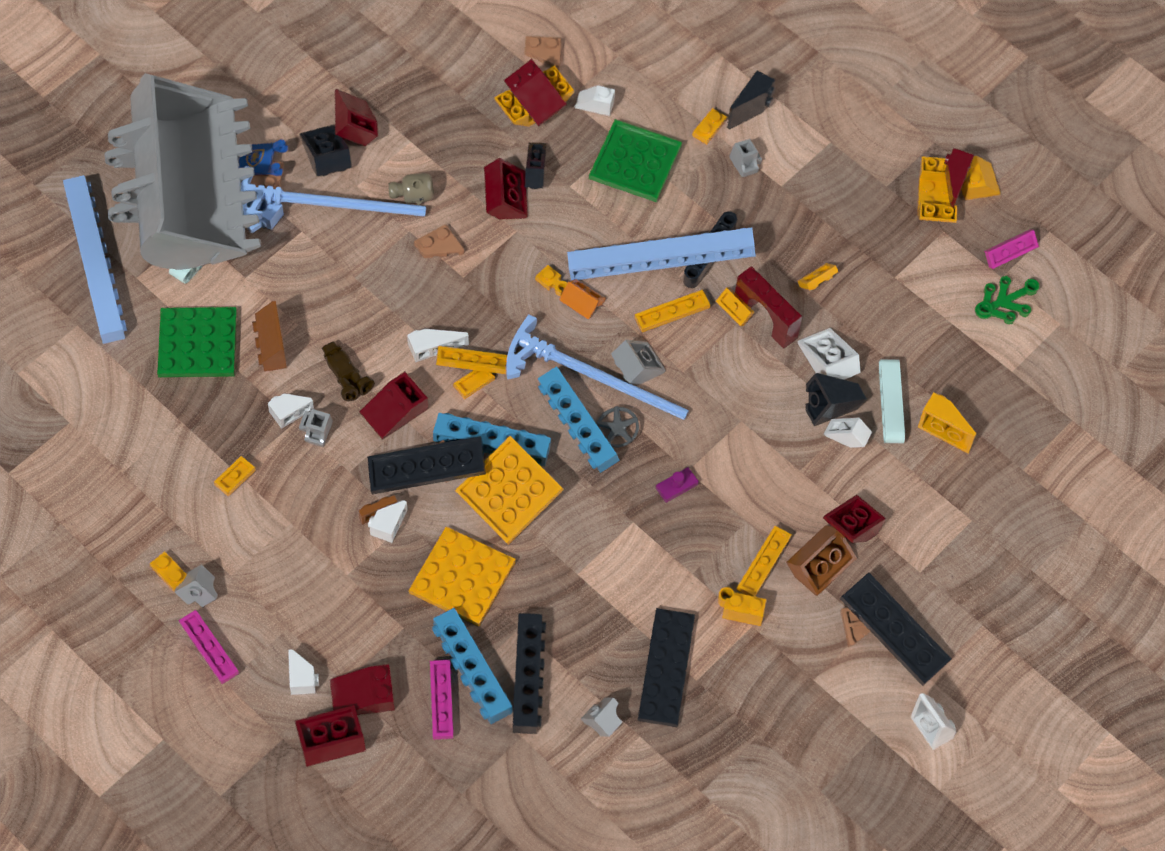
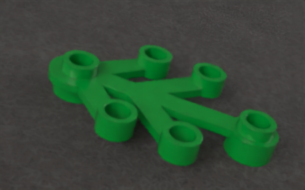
(1005, 301)

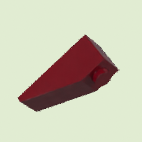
(957, 168)

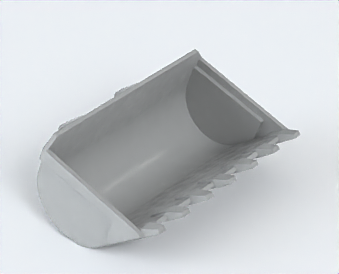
(184, 175)

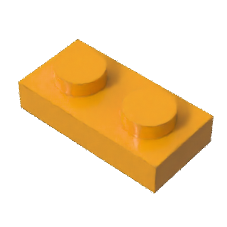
(709, 126)
(817, 276)
(735, 306)
(234, 476)
(168, 570)

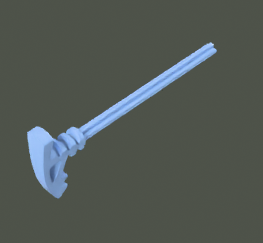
(278, 196)
(516, 362)

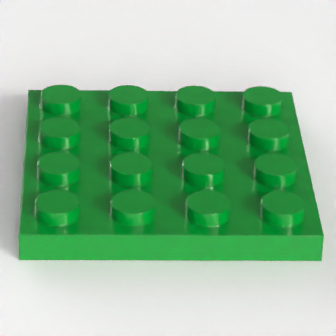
(635, 160)
(197, 342)

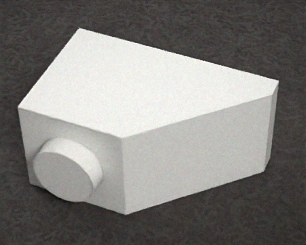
(596, 100)
(289, 408)
(848, 431)
(387, 521)
(301, 675)

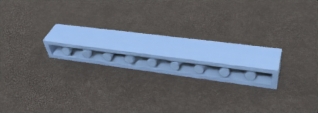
(661, 254)
(94, 260)

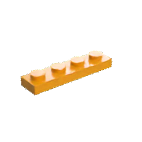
(672, 311)
(471, 360)
(764, 562)

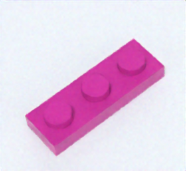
(1011, 248)

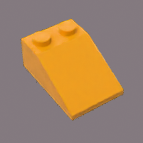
(946, 423)

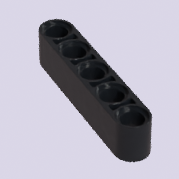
(700, 270)

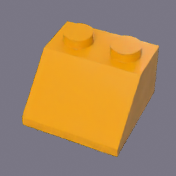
(980, 180)

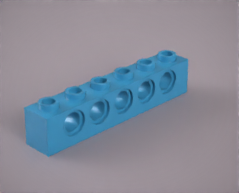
(555, 380)
(466, 425)
(451, 622)

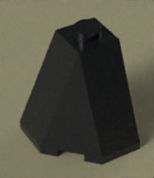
(831, 398)

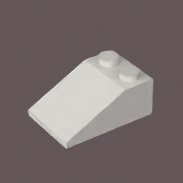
(830, 354)
(932, 721)

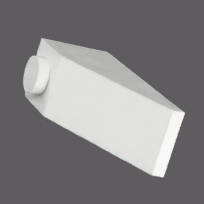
(425, 342)

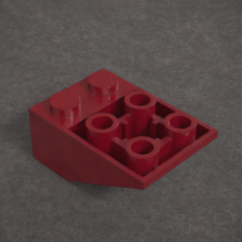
(354, 119)
(394, 405)

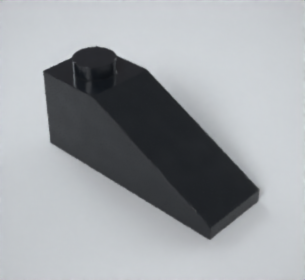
(535, 165)

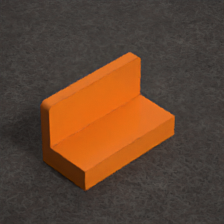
(581, 298)

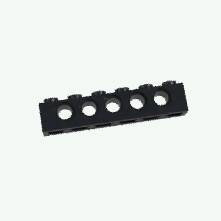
(523, 722)

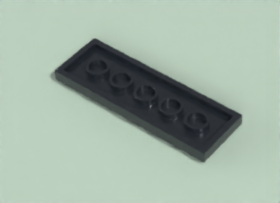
(426, 465)
(895, 629)
(666, 667)

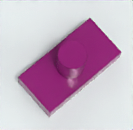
(677, 484)

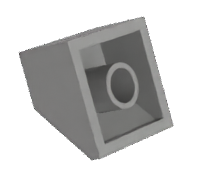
(637, 361)

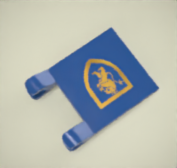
(262, 157)

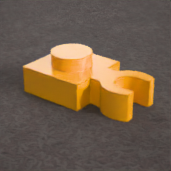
(550, 279)

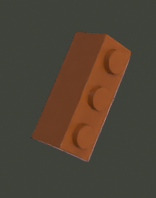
(269, 338)
(821, 559)

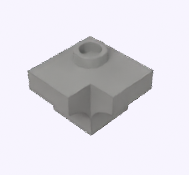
(745, 158)
(317, 426)
(197, 587)
(603, 717)

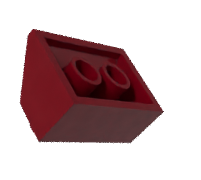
(505, 190)
(330, 735)

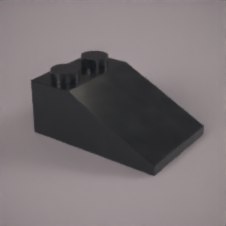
(752, 100)
(326, 150)

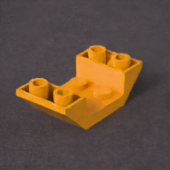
(515, 110)
(933, 192)

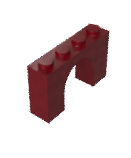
(786, 319)

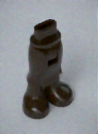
(344, 370)

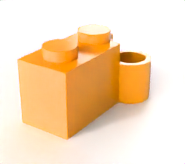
(741, 607)

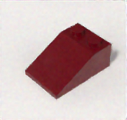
(535, 92)
(856, 520)
(365, 689)

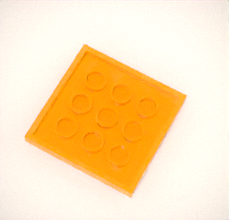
(510, 491)
(462, 576)

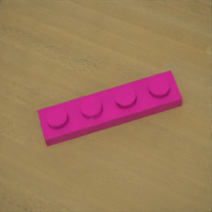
(208, 647)
(441, 699)

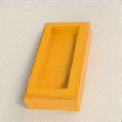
(473, 382)

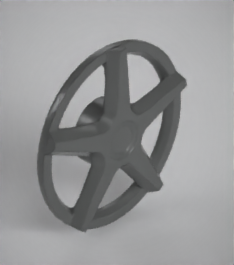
(618, 427)

